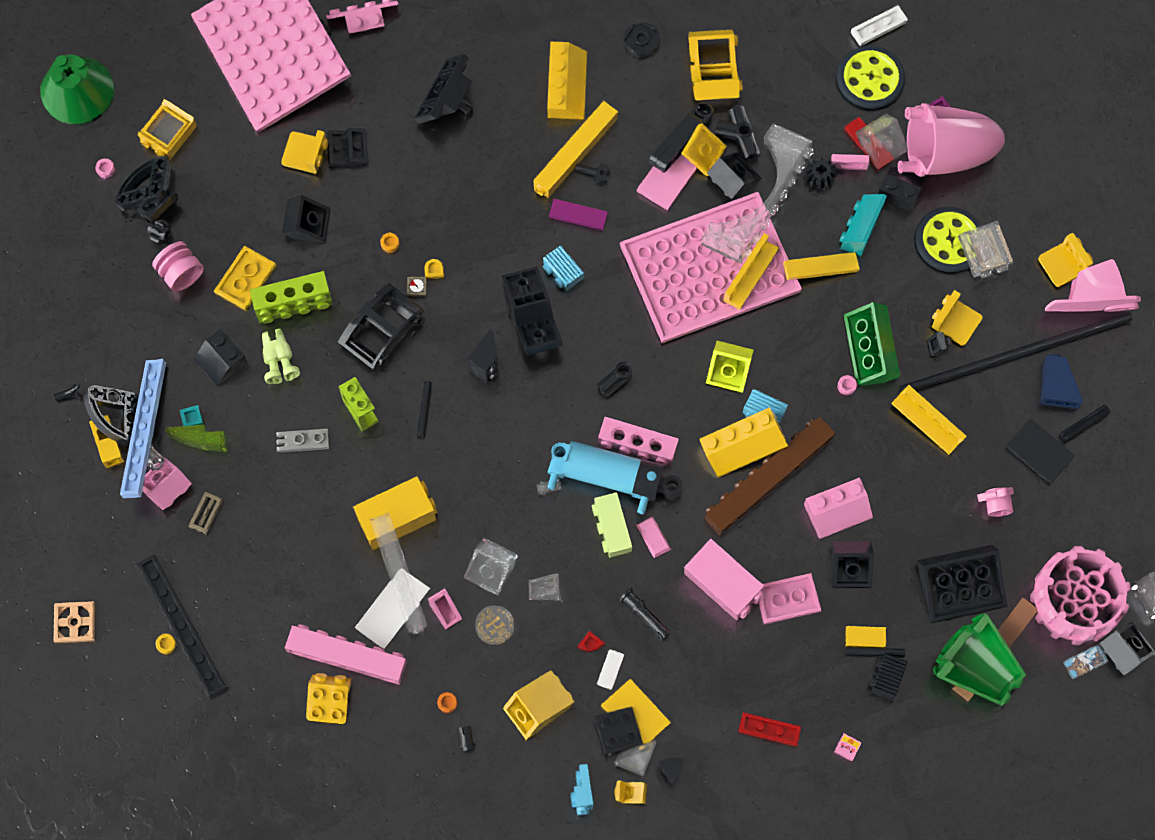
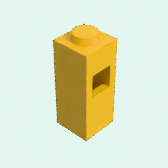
(108, 448)

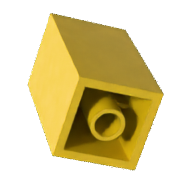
(406, 505)

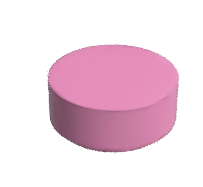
(105, 168)
(847, 385)

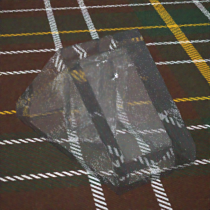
(544, 588)
(636, 758)

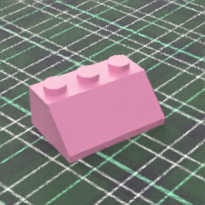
(839, 508)

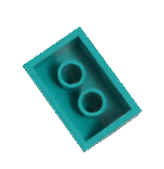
(862, 223)

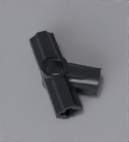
(733, 131)

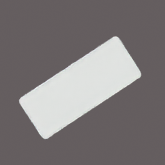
(610, 669)

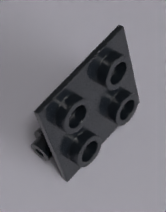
(618, 730)

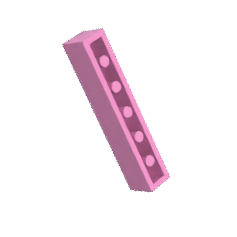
(346, 654)

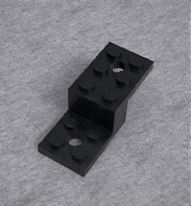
(532, 311)

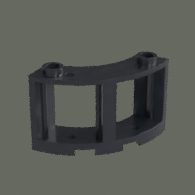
(397, 301)

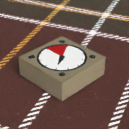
(416, 286)

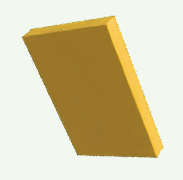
(245, 273)
(647, 715)

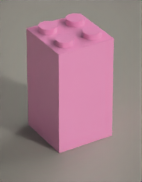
(724, 580)

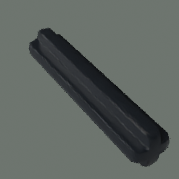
(1085, 423)

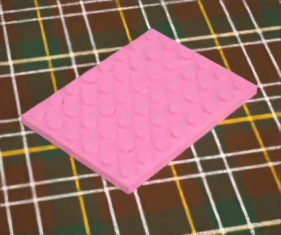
(271, 54)
(688, 282)

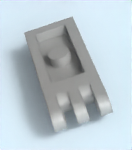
(303, 440)

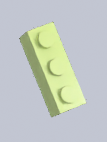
(612, 525)

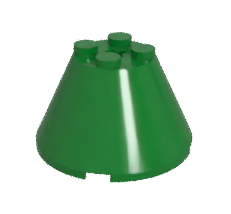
(77, 89)

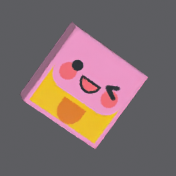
(847, 747)

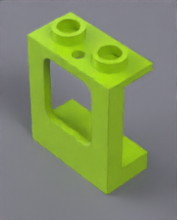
(358, 403)

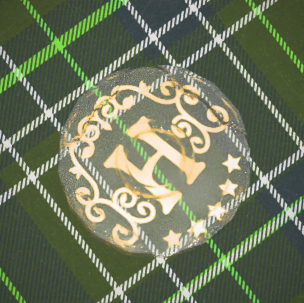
(494, 625)

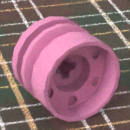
(178, 266)

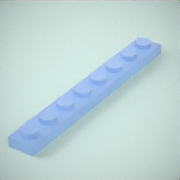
(143, 429)

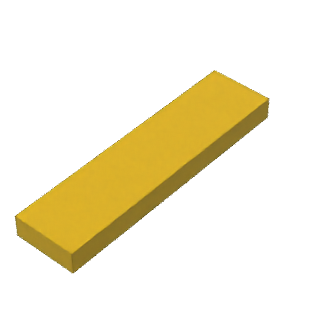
(821, 266)

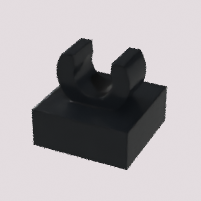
(938, 343)

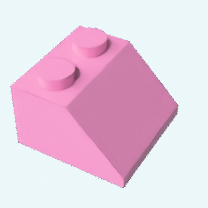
(165, 484)

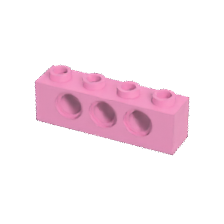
(631, 432)

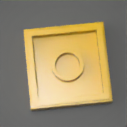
(703, 149)

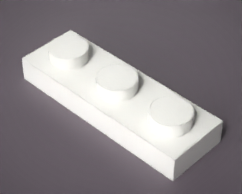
(879, 25)

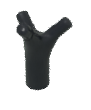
(69, 393)

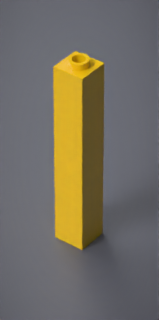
(575, 149)

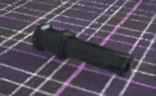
(638, 607)

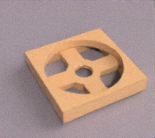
(82, 621)

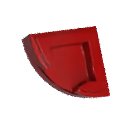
(591, 643)

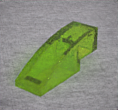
(198, 437)

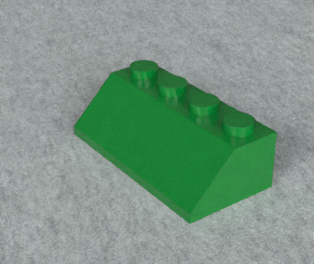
(871, 344)

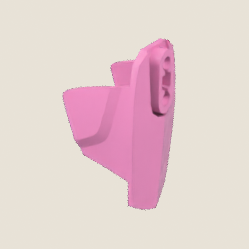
(1097, 290)

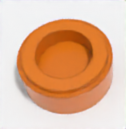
(447, 702)

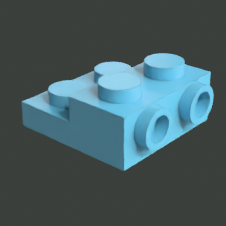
(582, 795)

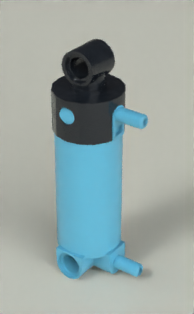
(613, 471)

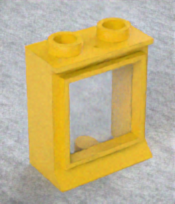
(167, 130)

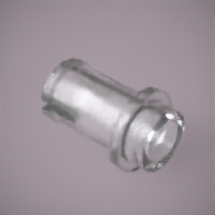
(542, 487)

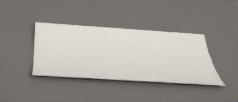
(385, 616)

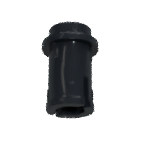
(466, 739)

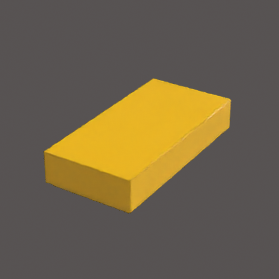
(865, 637)

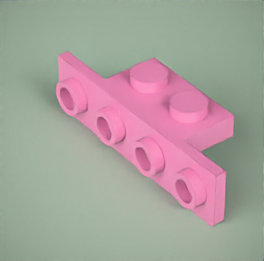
(362, 18)

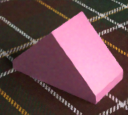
(444, 608)

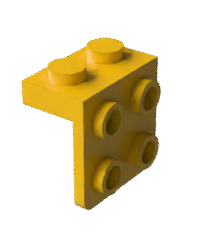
(305, 151)
(1065, 260)
(956, 319)
(328, 698)

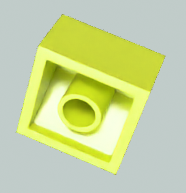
(729, 366)

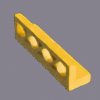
(750, 272)
(928, 419)

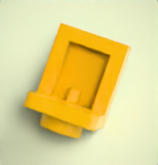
(631, 792)

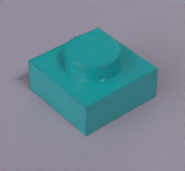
(191, 416)

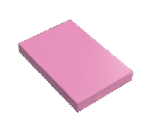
(666, 187)
(789, 599)

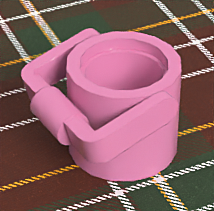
(998, 501)

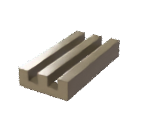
(205, 530)

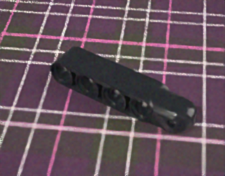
(674, 144)

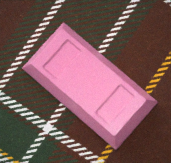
(653, 537)

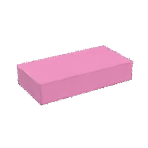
(850, 161)

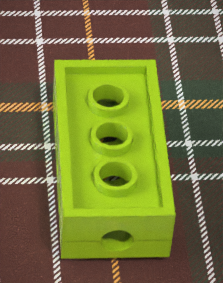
(285, 294)

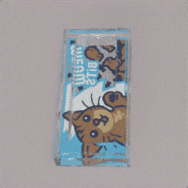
(1085, 661)

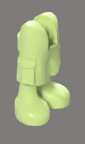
(278, 351)

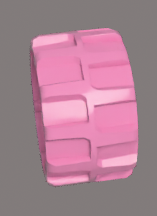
(1102, 570)

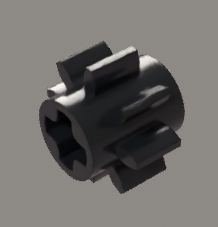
(159, 230)

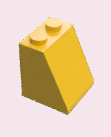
(538, 704)

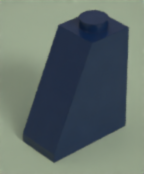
(1059, 383)

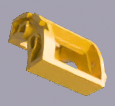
(714, 88)

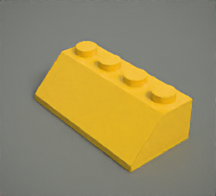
(566, 81)
(744, 442)

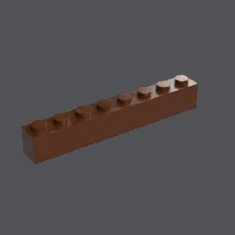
(769, 476)

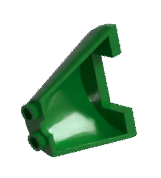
(980, 661)

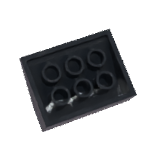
(962, 582)

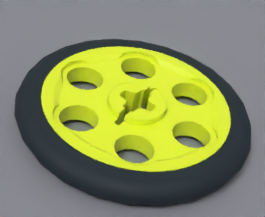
(855, 93)
(926, 230)

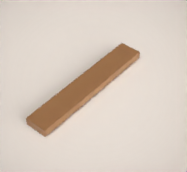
(1009, 631)

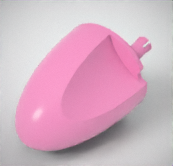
(949, 140)

